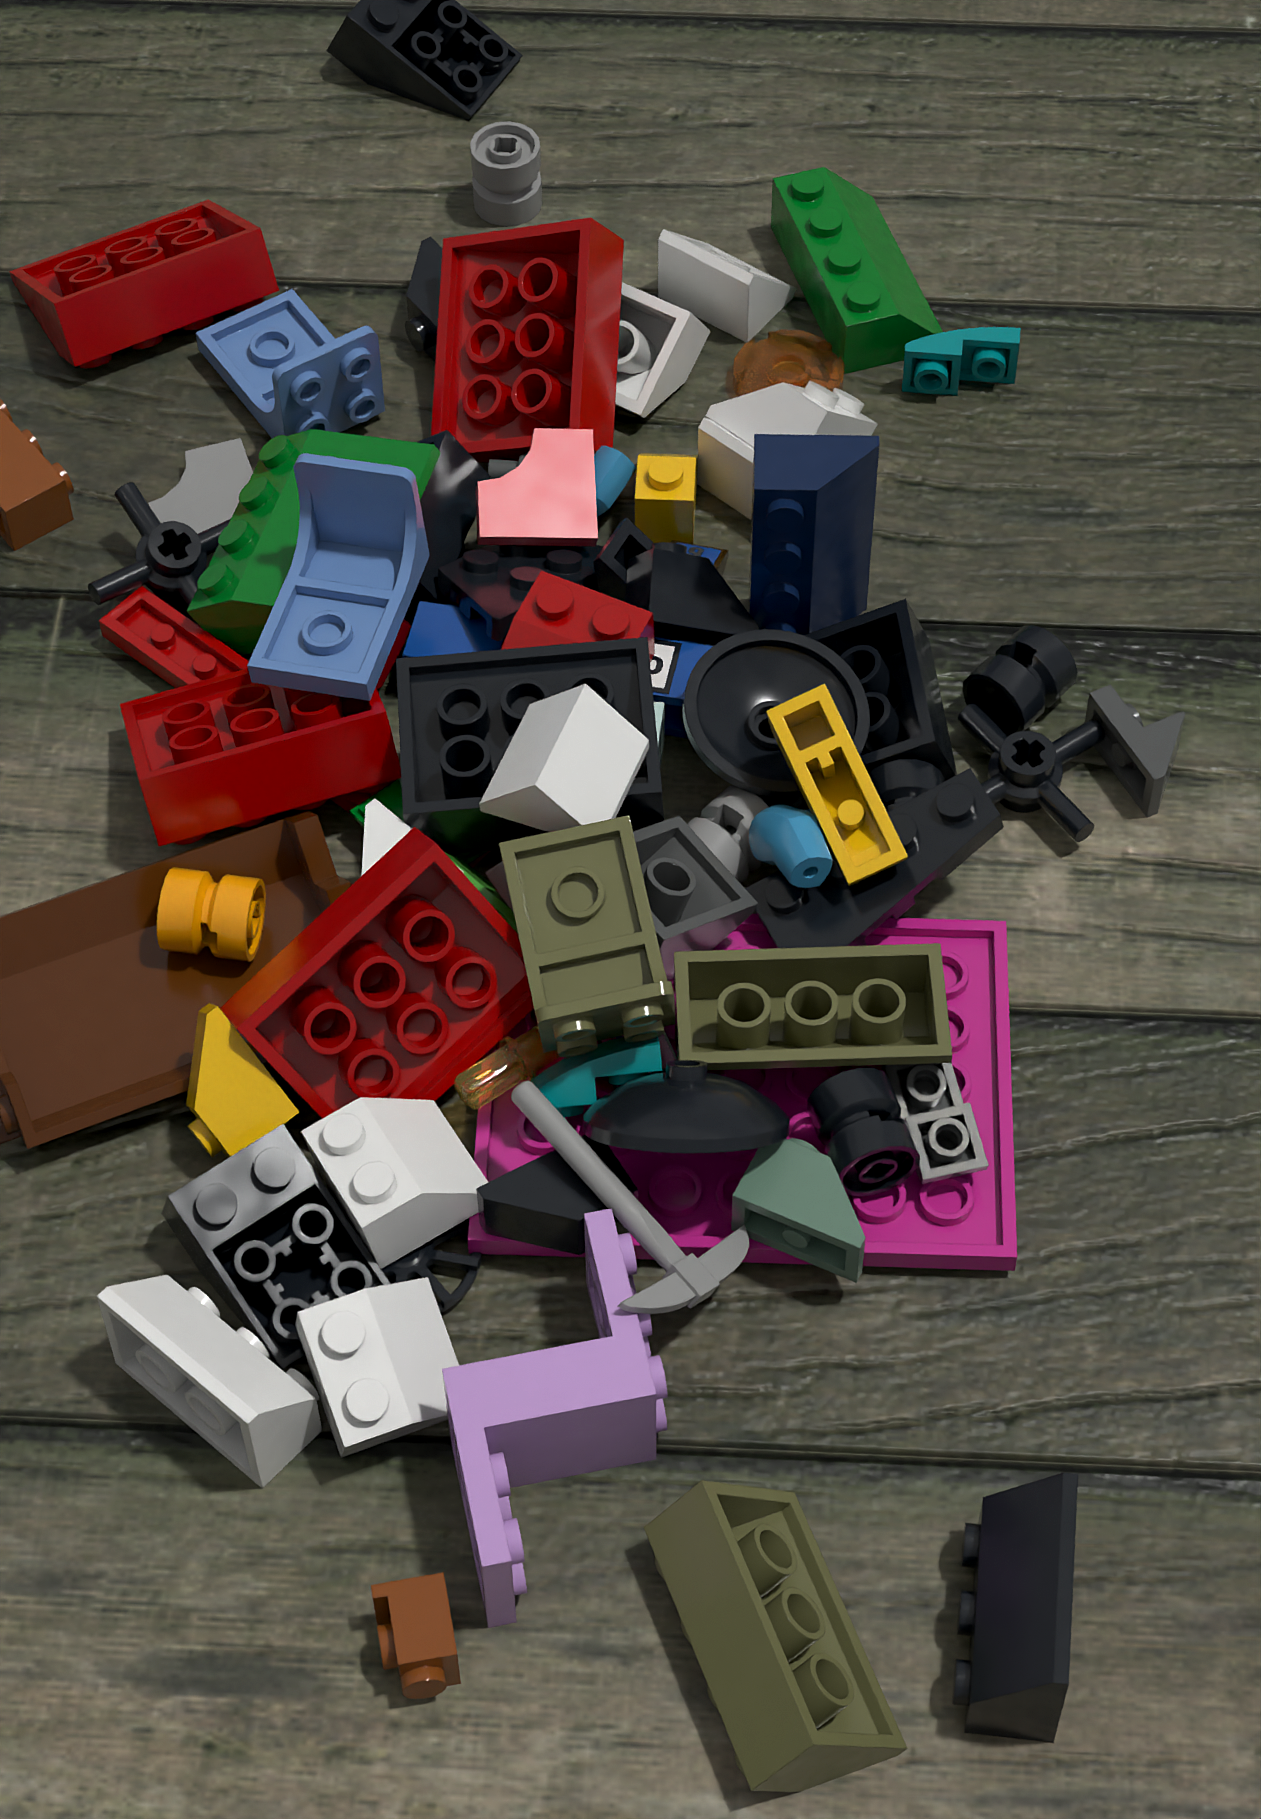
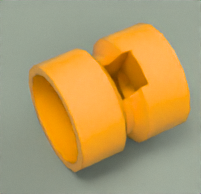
(211, 914)

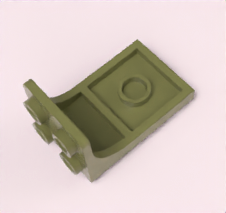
(588, 936)

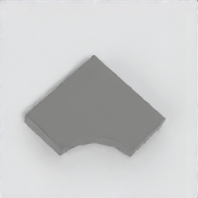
(207, 487)

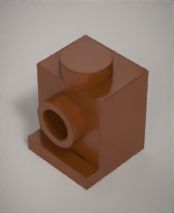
(417, 1634)

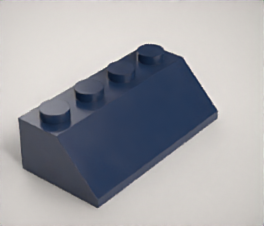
(811, 529)

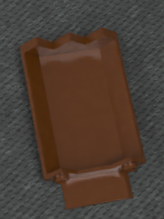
(108, 1017)

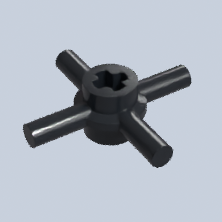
(166, 558)
(1029, 768)

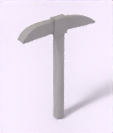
(686, 1278)

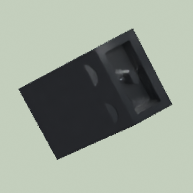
(424, 52)
(269, 1239)

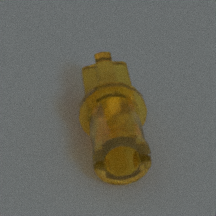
(512, 1063)

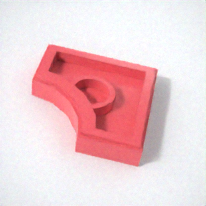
(544, 498)

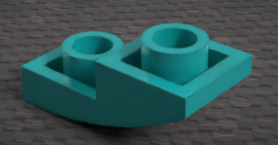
(971, 354)
(572, 1080)

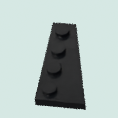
(938, 836)

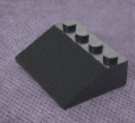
(465, 710)

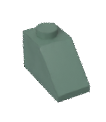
(800, 1208)

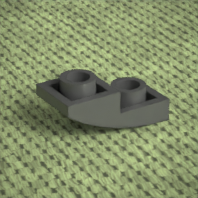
(938, 1120)

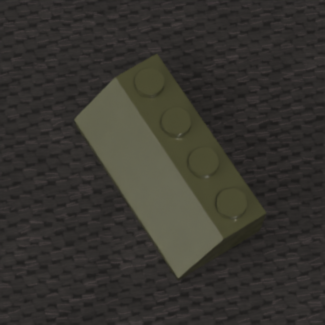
(812, 1007)
(772, 1637)

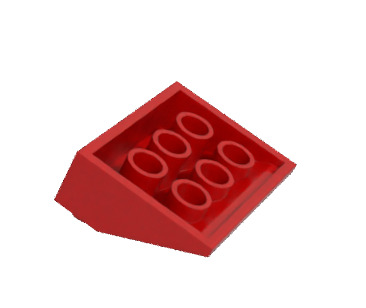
(147, 282)
(528, 335)
(250, 750)
(388, 985)

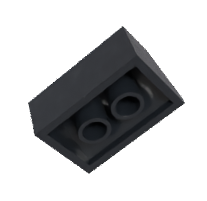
(447, 511)
(900, 683)
(1018, 1610)

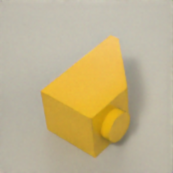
(666, 496)
(231, 1088)

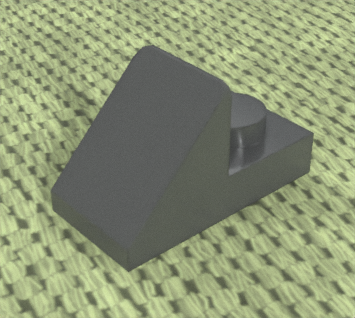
(1136, 753)

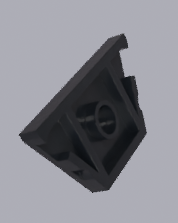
(499, 577)

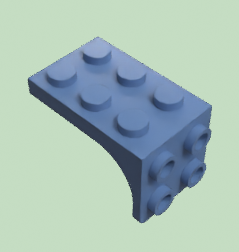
(294, 369)
(348, 579)

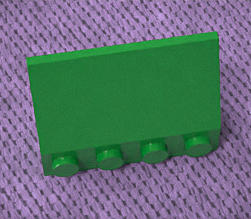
(263, 531)

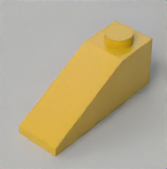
(836, 784)

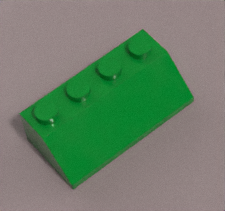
(849, 268)

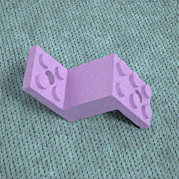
(554, 1415)

